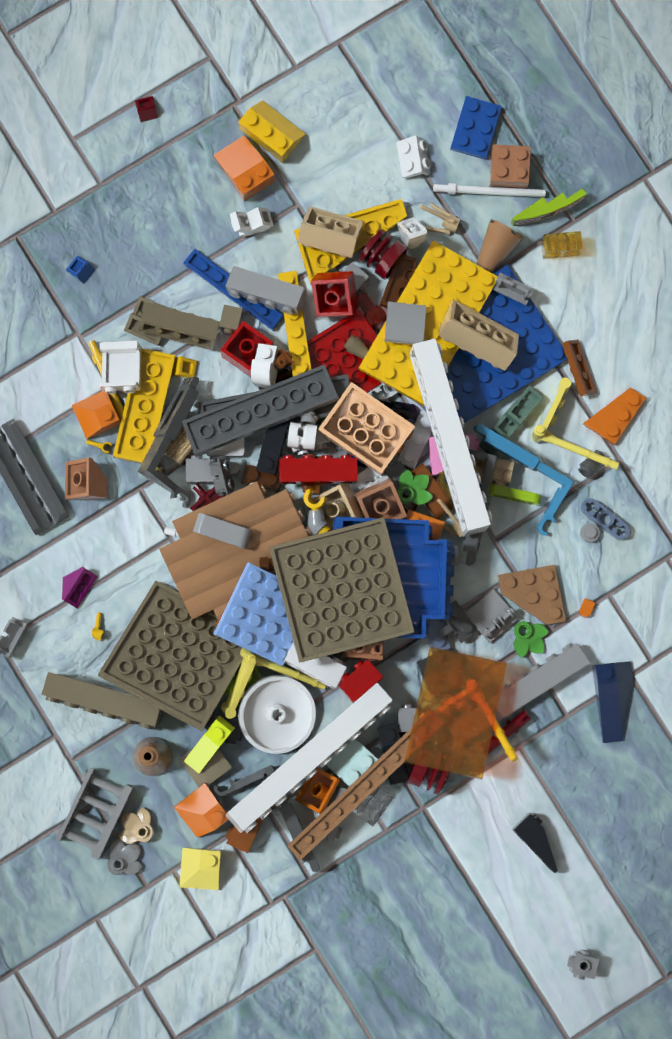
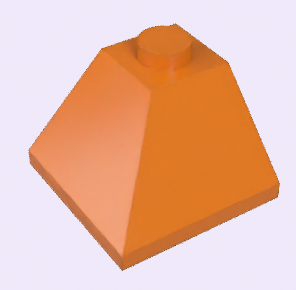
(96, 414)
(202, 811)

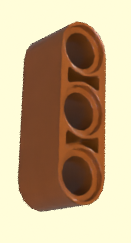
(434, 489)

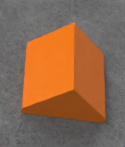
(318, 790)

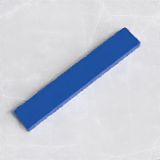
(218, 279)

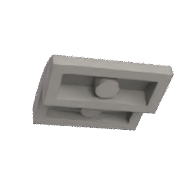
(405, 323)

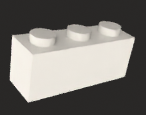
(322, 669)

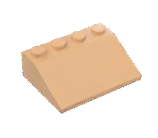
(366, 428)

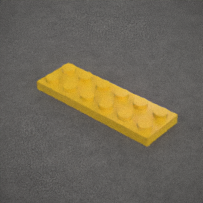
(144, 407)

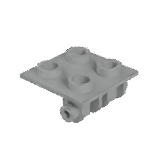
(491, 616)

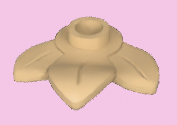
(134, 824)

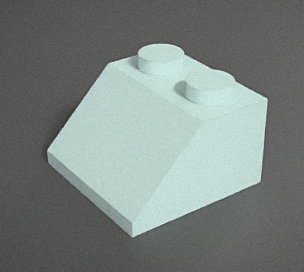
(351, 762)

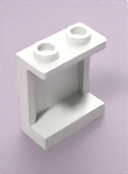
(121, 366)

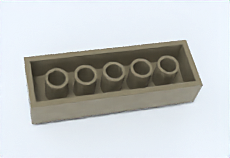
(101, 699)

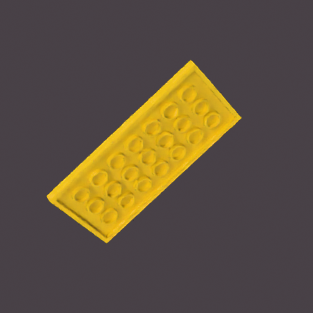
(435, 283)

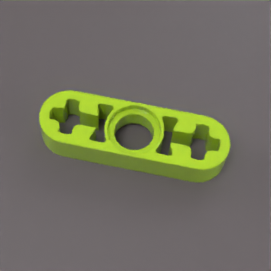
(515, 495)

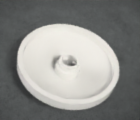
(277, 714)

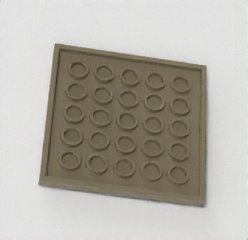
(341, 589)
(173, 658)

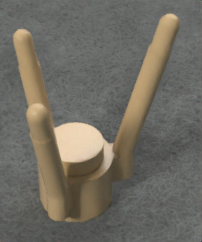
(450, 221)
(456, 526)

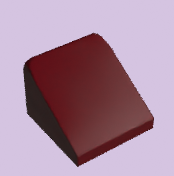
(146, 109)

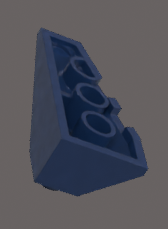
(613, 694)

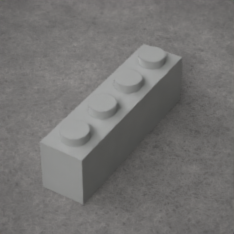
(265, 290)

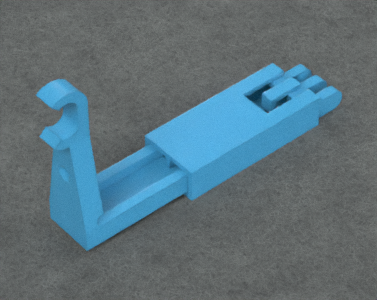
(531, 462)

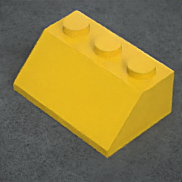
(271, 130)

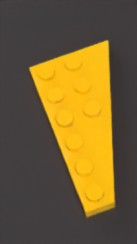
(375, 218)

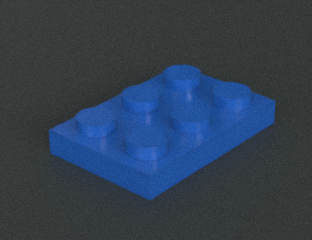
(475, 127)

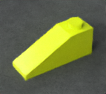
(209, 744)

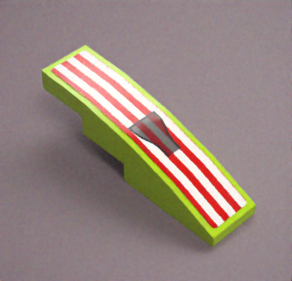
(542, 210)

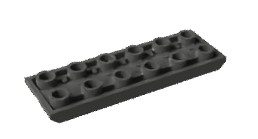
(28, 480)

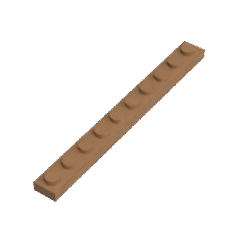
(350, 798)

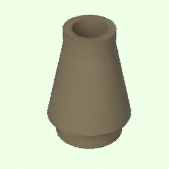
(356, 347)

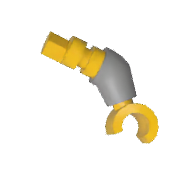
(316, 517)

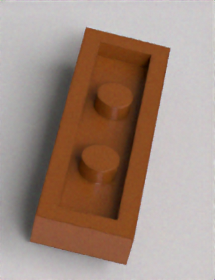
(579, 368)

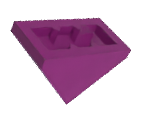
(77, 585)

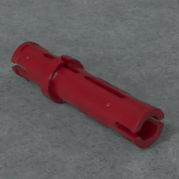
(511, 728)

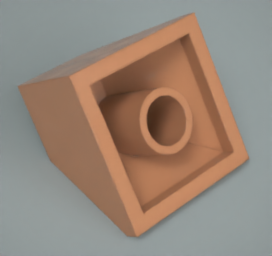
(84, 480)

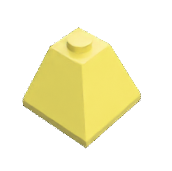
(200, 868)

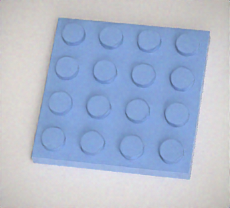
(257, 616)

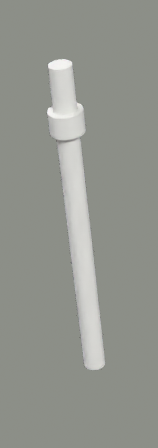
(452, 189)

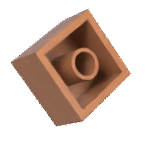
(509, 166)
(381, 501)

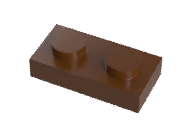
(269, 481)

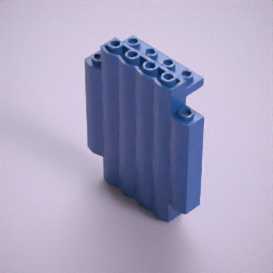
(422, 567)

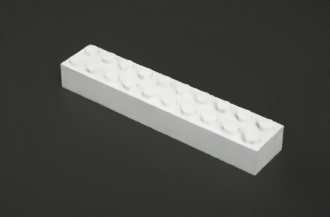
(449, 437)
(304, 762)

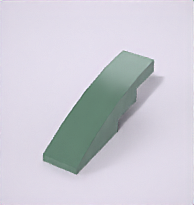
(514, 416)

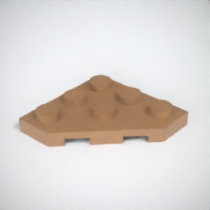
(535, 592)

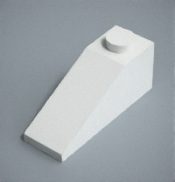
(412, 232)

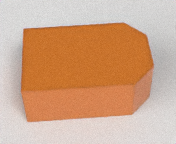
(586, 608)

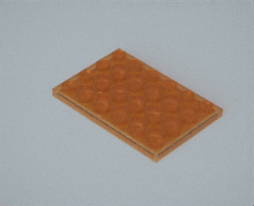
(455, 713)

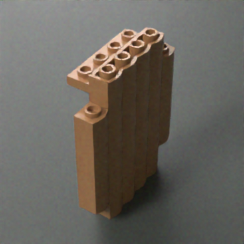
(209, 568)

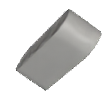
(222, 530)

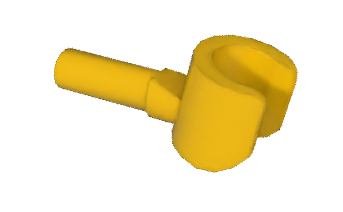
(99, 445)
(96, 632)

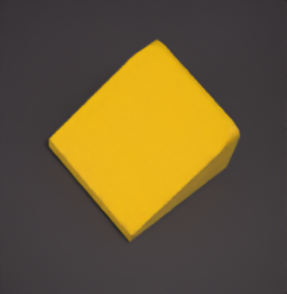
(184, 367)

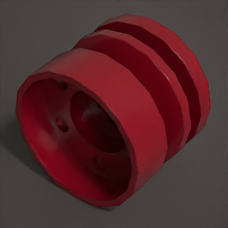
(381, 252)
(432, 776)

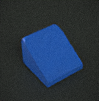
(80, 269)

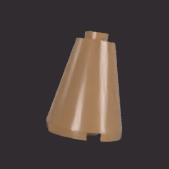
(497, 245)
(160, 757)

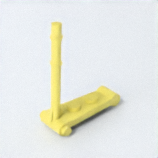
(542, 434)
(245, 674)

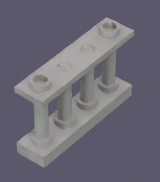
(113, 811)

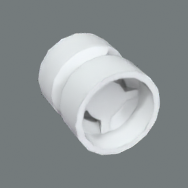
(309, 436)

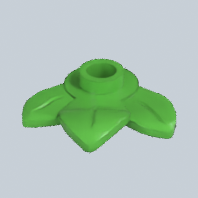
(415, 486)
(531, 640)

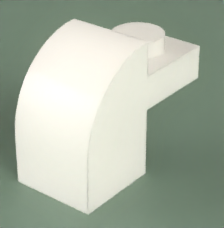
(251, 222)
(262, 368)

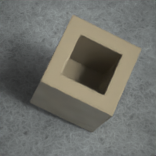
(230, 319)

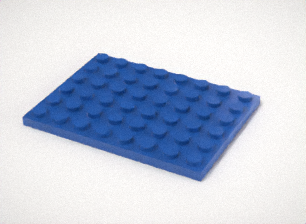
(481, 385)

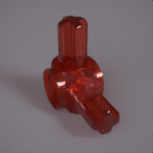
(373, 313)

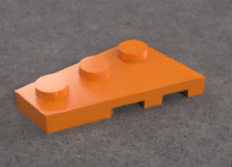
(615, 416)

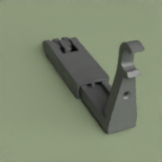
(166, 432)
(473, 541)
(286, 809)

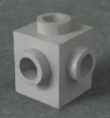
(590, 964)

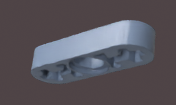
(613, 531)

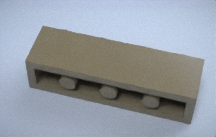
(179, 326)

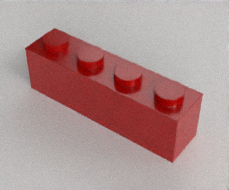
(318, 470)

